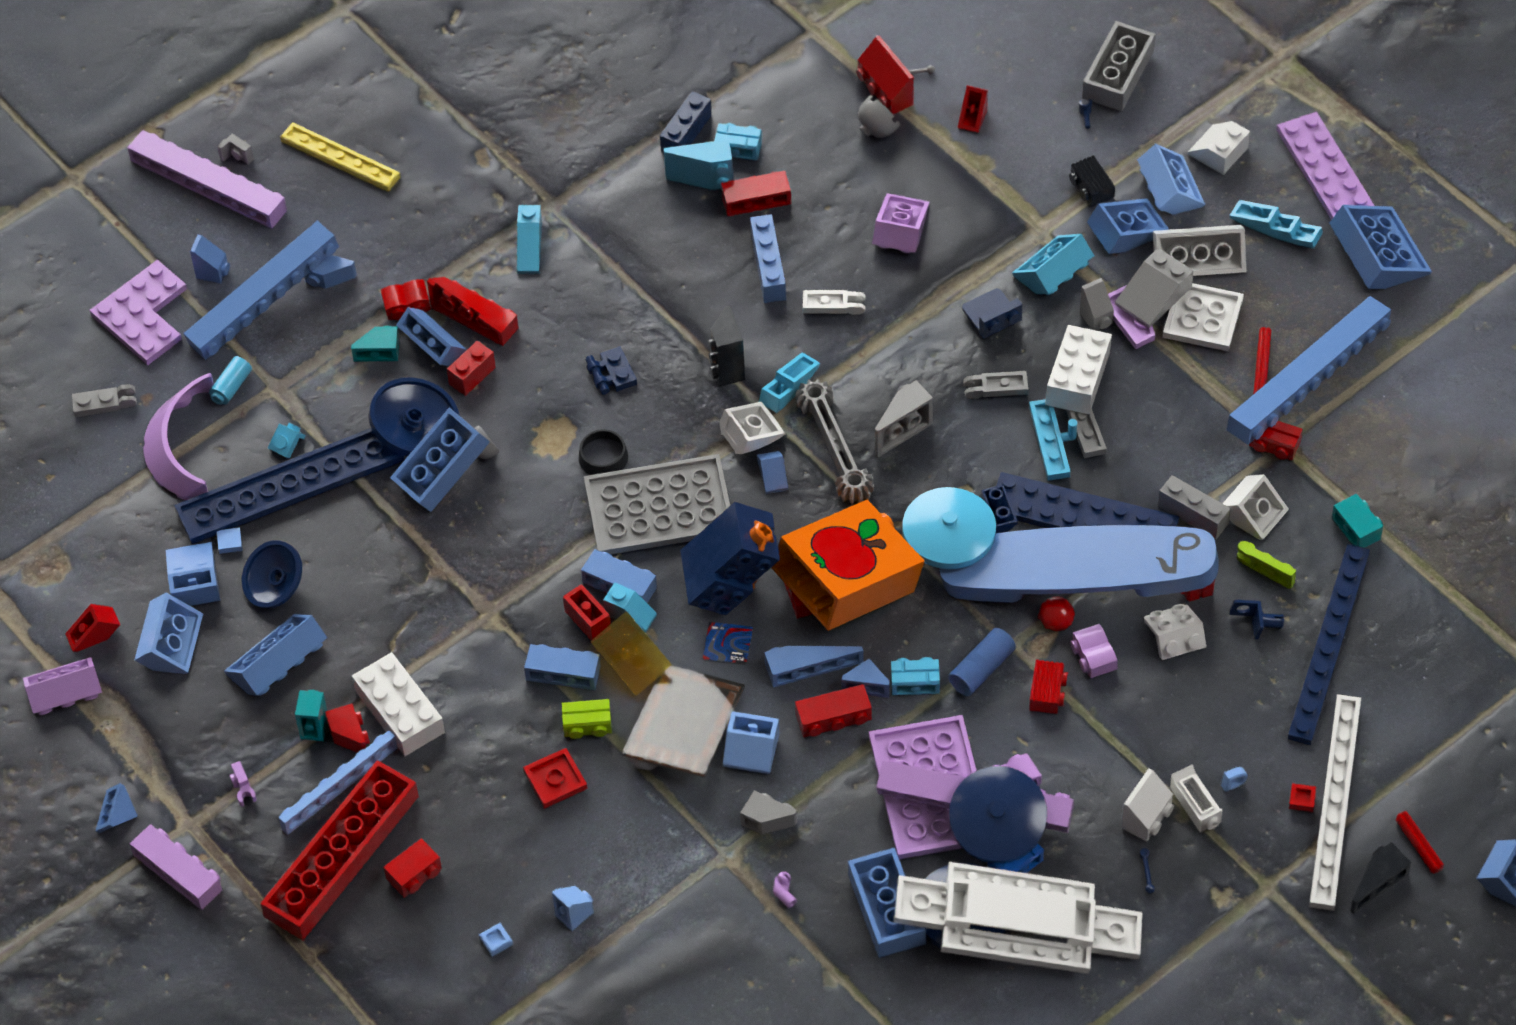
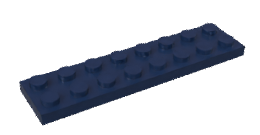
(1063, 507)

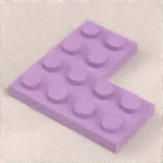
(132, 312)

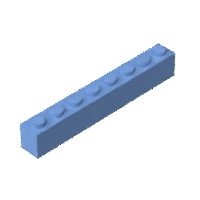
(261, 290)

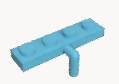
(1051, 440)

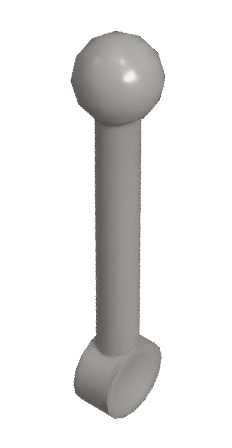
(930, 69)

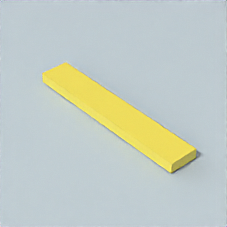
(340, 157)

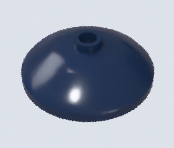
(263, 573)

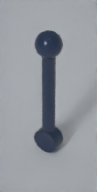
(1144, 854)

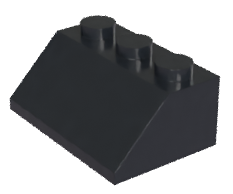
(726, 350)

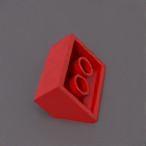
(886, 76)

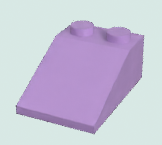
(900, 223)

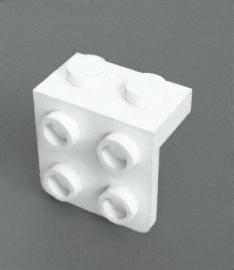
(1176, 631)

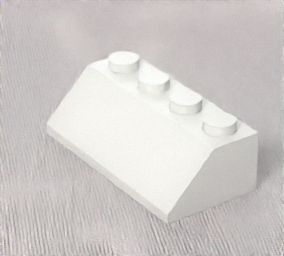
(1205, 248)

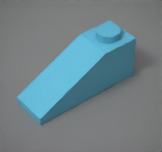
(529, 239)

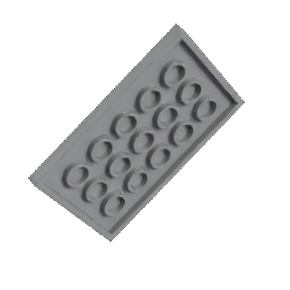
(655, 503)

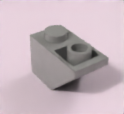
(766, 814)

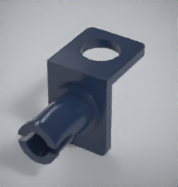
(1259, 619)

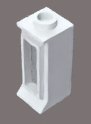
(1195, 799)

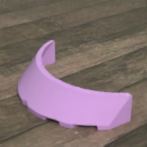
(157, 453)

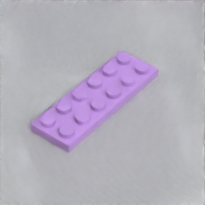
(1322, 163)

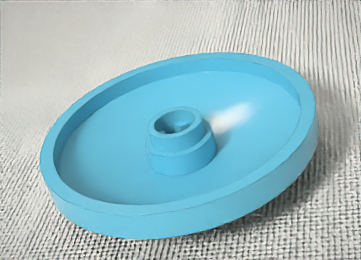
(949, 527)

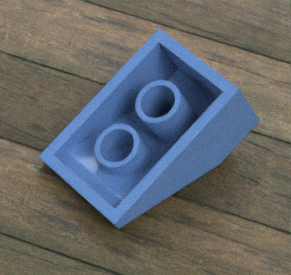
(1125, 224)

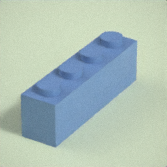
(768, 258)

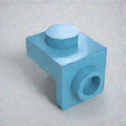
(285, 439)

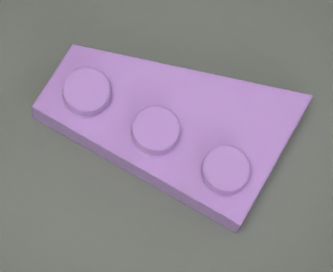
(1133, 329)

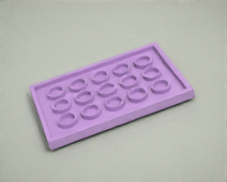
(936, 744)

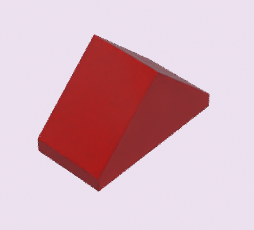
(973, 108)

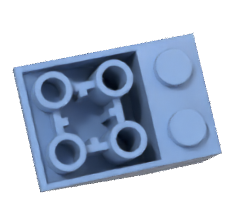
(193, 574)

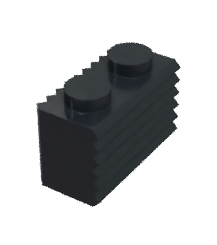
(1092, 181)

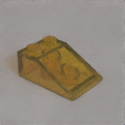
(631, 653)

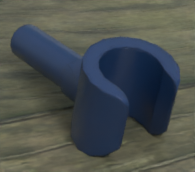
(1085, 110)

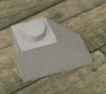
(1096, 305)

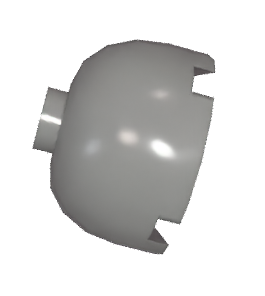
(876, 119)

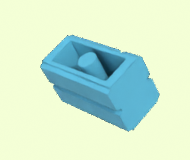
(743, 141)
(915, 676)

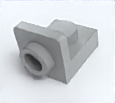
(237, 148)

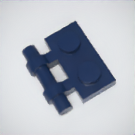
(617, 367)

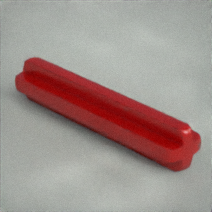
(1419, 842)

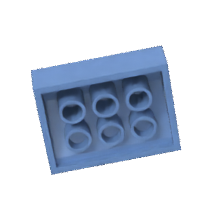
(1378, 245)

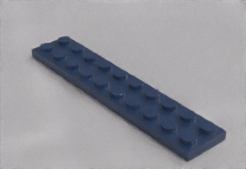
(284, 484)

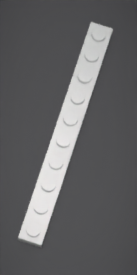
(1335, 802)

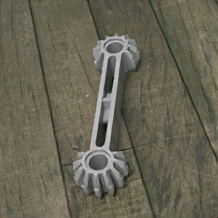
(834, 441)

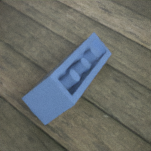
(802, 662)

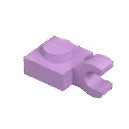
(240, 780)

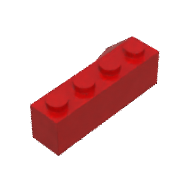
(472, 309)

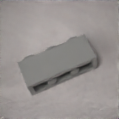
(1194, 506)

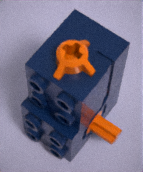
(729, 558)

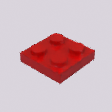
(555, 778)

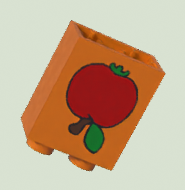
(848, 564)

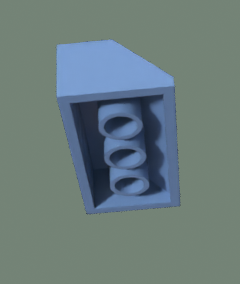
(276, 654)

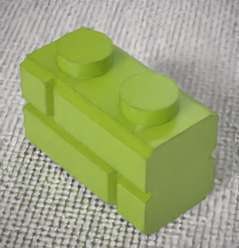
(586, 718)

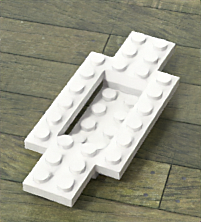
(1018, 904)

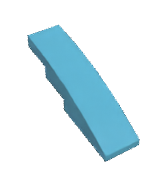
(1272, 223)

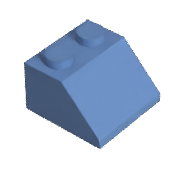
(1499, 871)

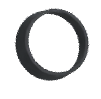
(592, 468)

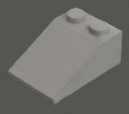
(1155, 287)
(905, 417)

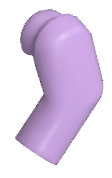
(781, 889)

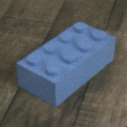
(440, 459)
(875, 887)

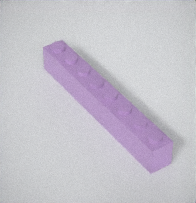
(207, 179)
(938, 786)

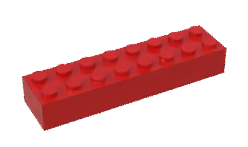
(339, 850)

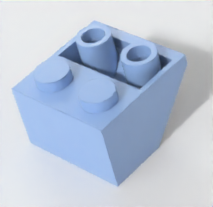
(751, 742)

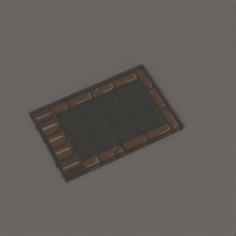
(683, 720)

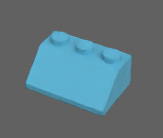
(1054, 263)

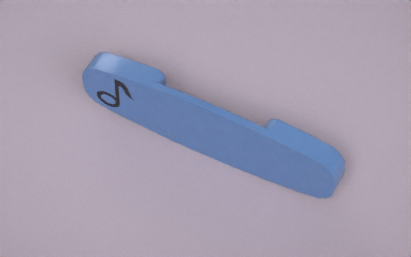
(1088, 561)

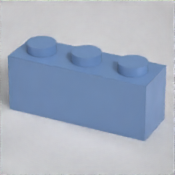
(430, 336)
(603, 570)
(562, 667)

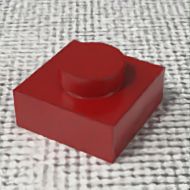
(1302, 797)

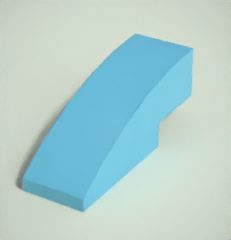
(787, 382)

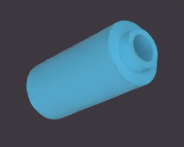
(230, 380)

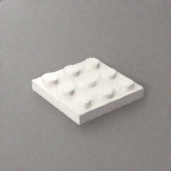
(1204, 317)

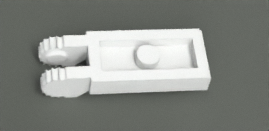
(833, 301)

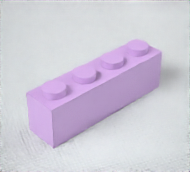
(176, 866)

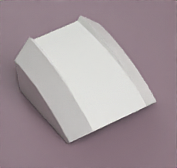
(749, 427)

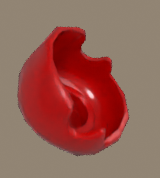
(1056, 613)

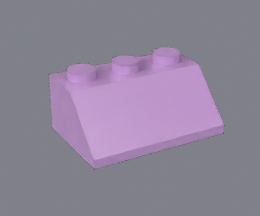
(62, 686)

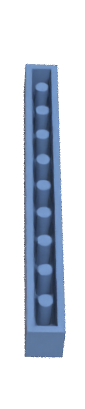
(1308, 370)

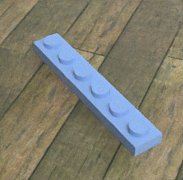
(334, 785)

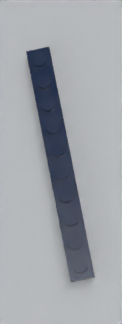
(1328, 644)

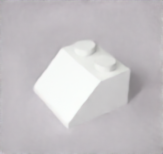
(1221, 146)
(1255, 506)
(1147, 806)

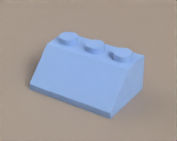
(1169, 180)
(168, 635)

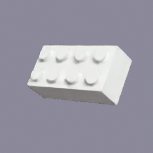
(1078, 369)
(398, 703)

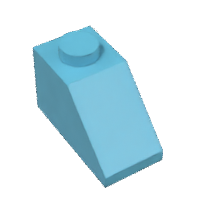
(623, 599)

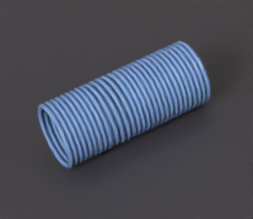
(982, 661)

